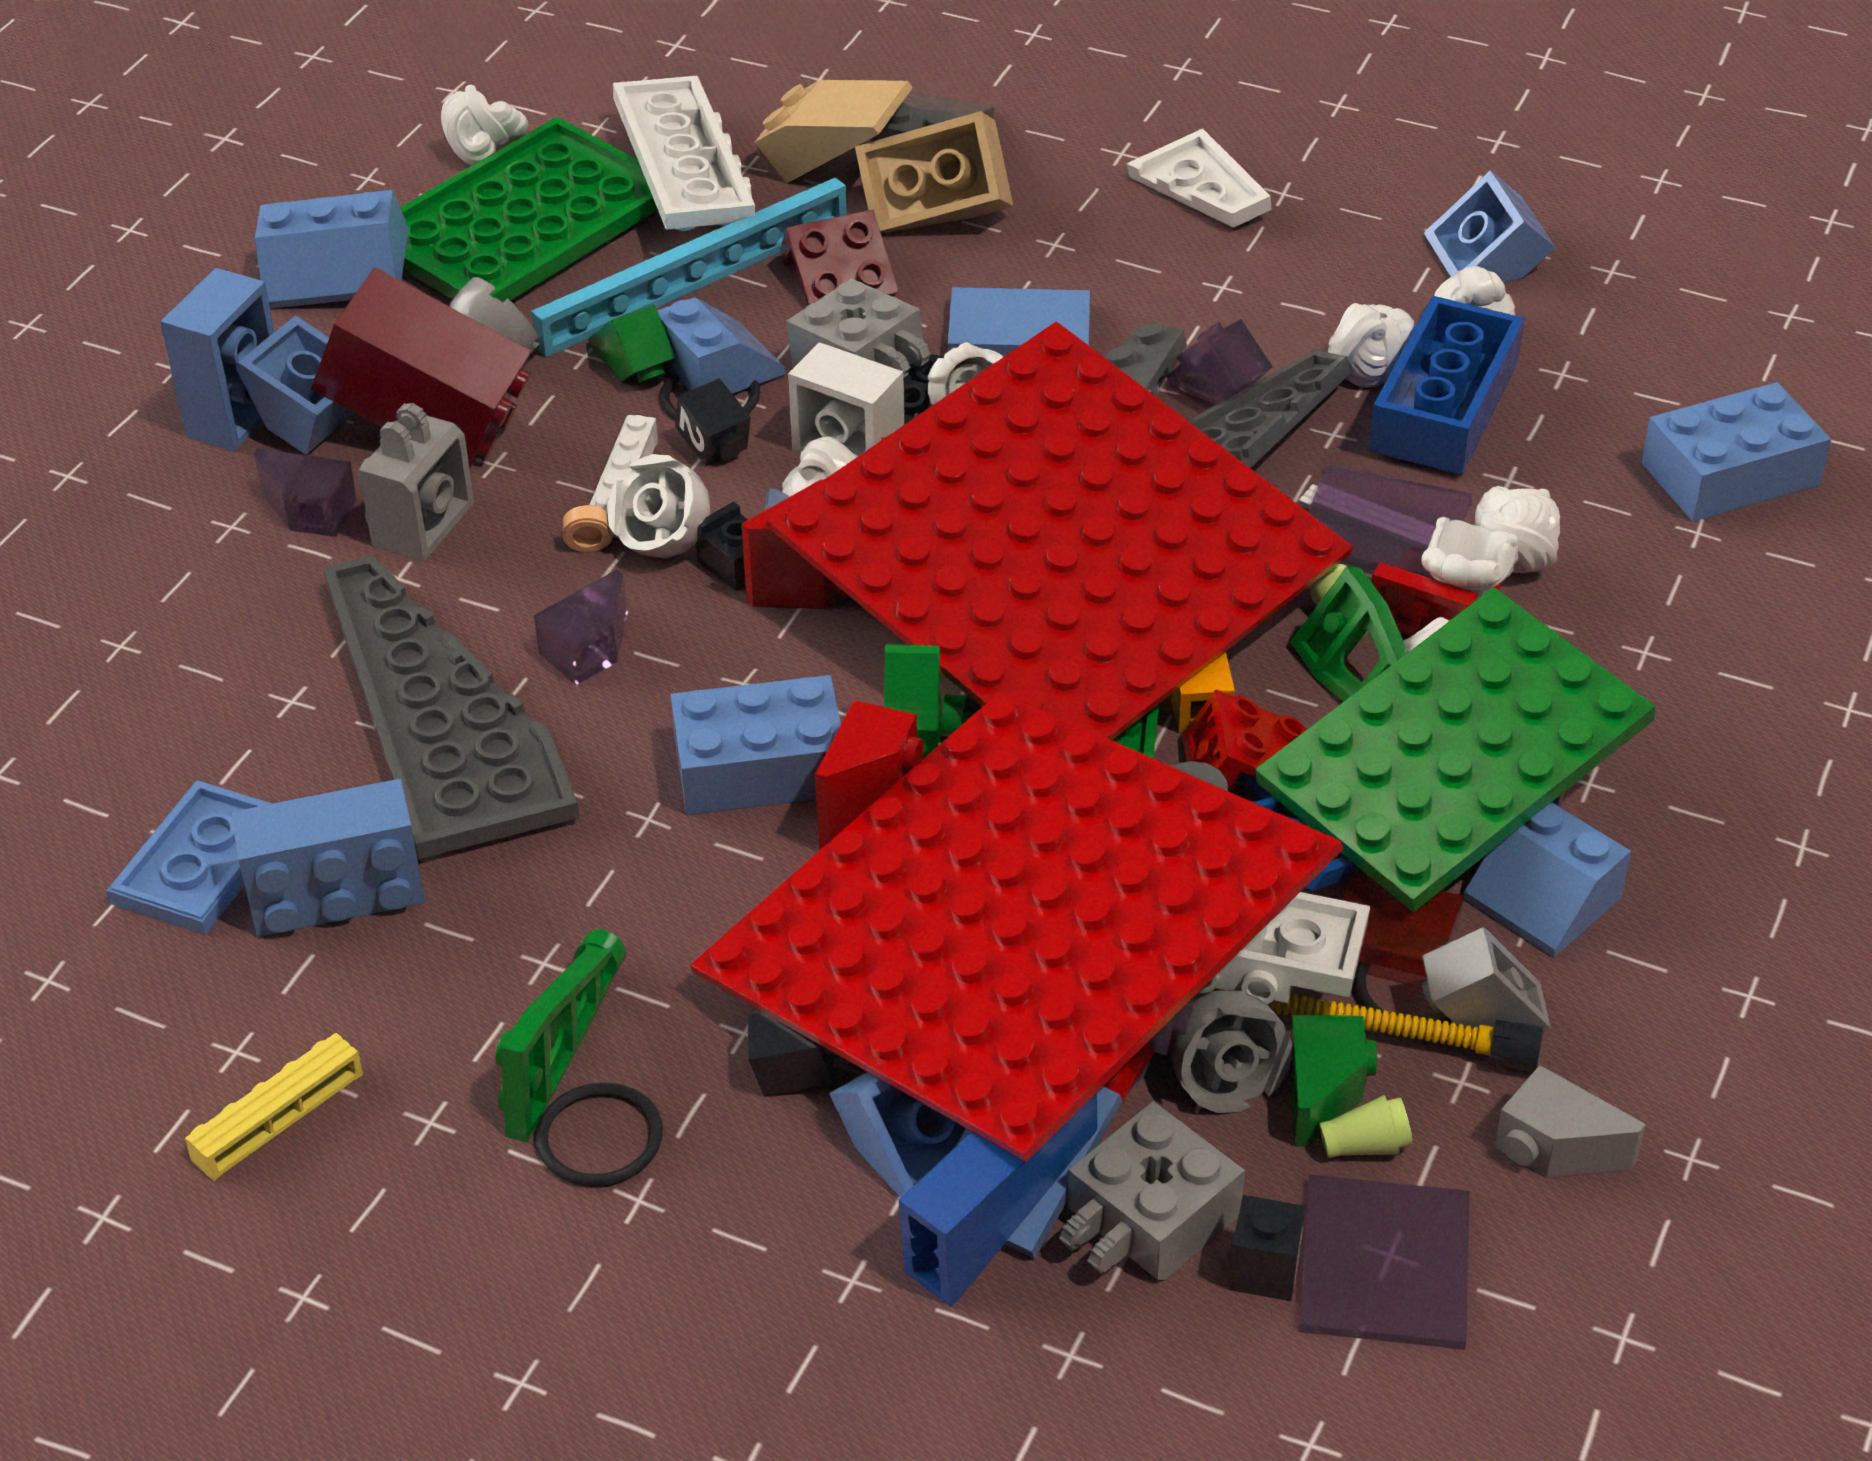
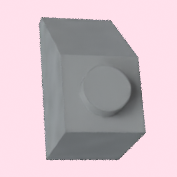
(1481, 982)
(1566, 1129)

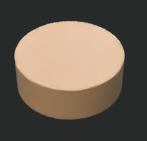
(586, 528)

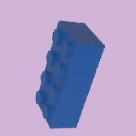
(1446, 385)

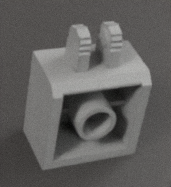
(863, 324)
(416, 483)
(1151, 1195)

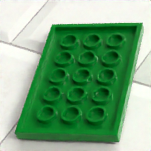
(524, 212)
(1454, 747)

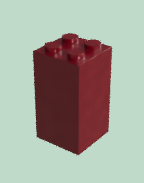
(411, 348)

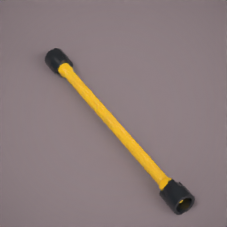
(1507, 1044)

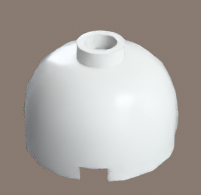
(658, 507)

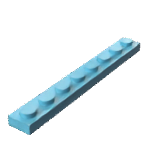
(682, 268)

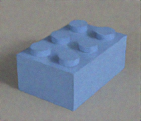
(204, 342)
(1735, 451)
(753, 742)
(328, 857)

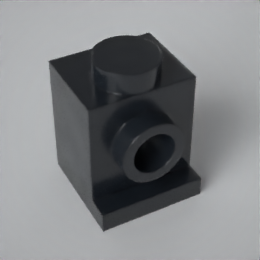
(721, 545)

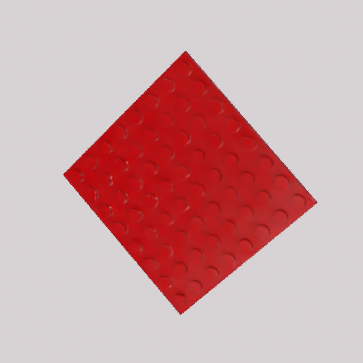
(1060, 537)
(1016, 919)

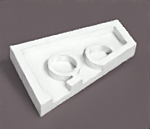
(1202, 177)

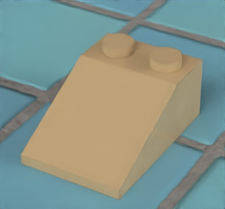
(827, 122)
(935, 174)

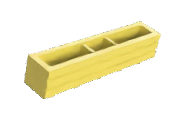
(273, 1106)

